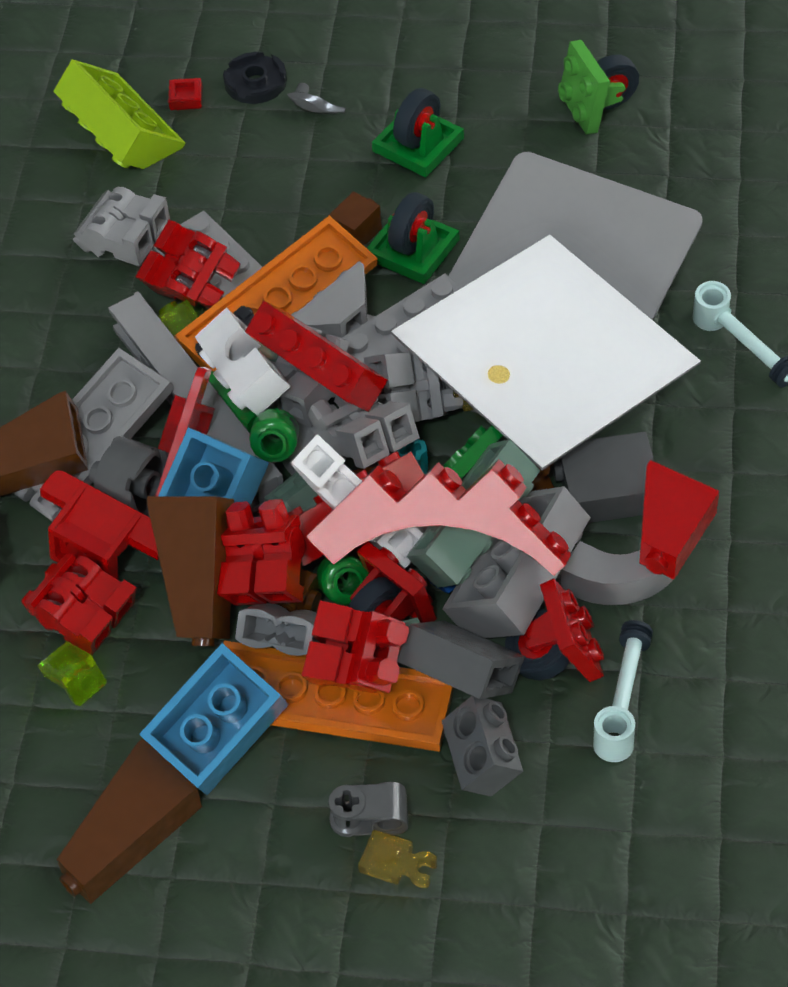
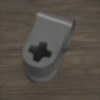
(373, 808)

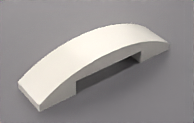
(333, 481)

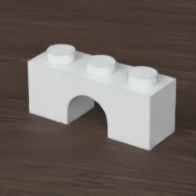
(240, 364)

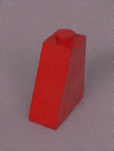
(673, 518)

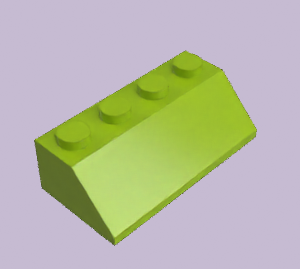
(116, 115)

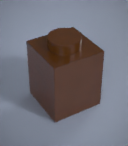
(359, 217)

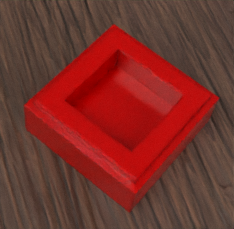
(185, 94)

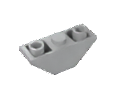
(339, 306)

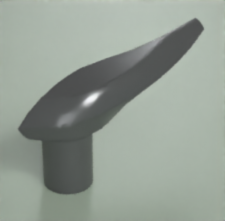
(313, 103)

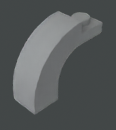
(609, 577)

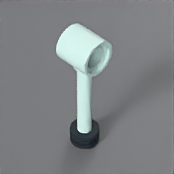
(713, 312)
(634, 637)

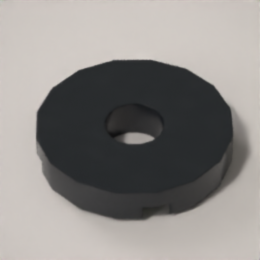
(258, 90)

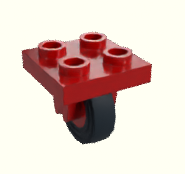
(391, 588)
(558, 638)

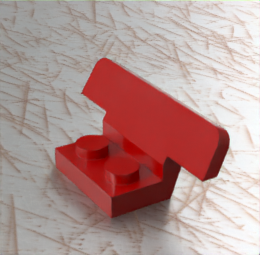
(184, 414)
(94, 524)

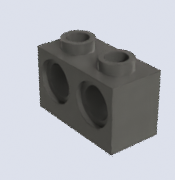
(482, 746)

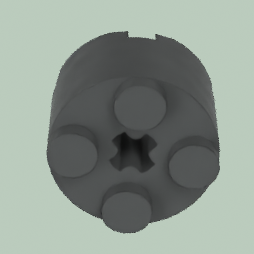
(129, 472)

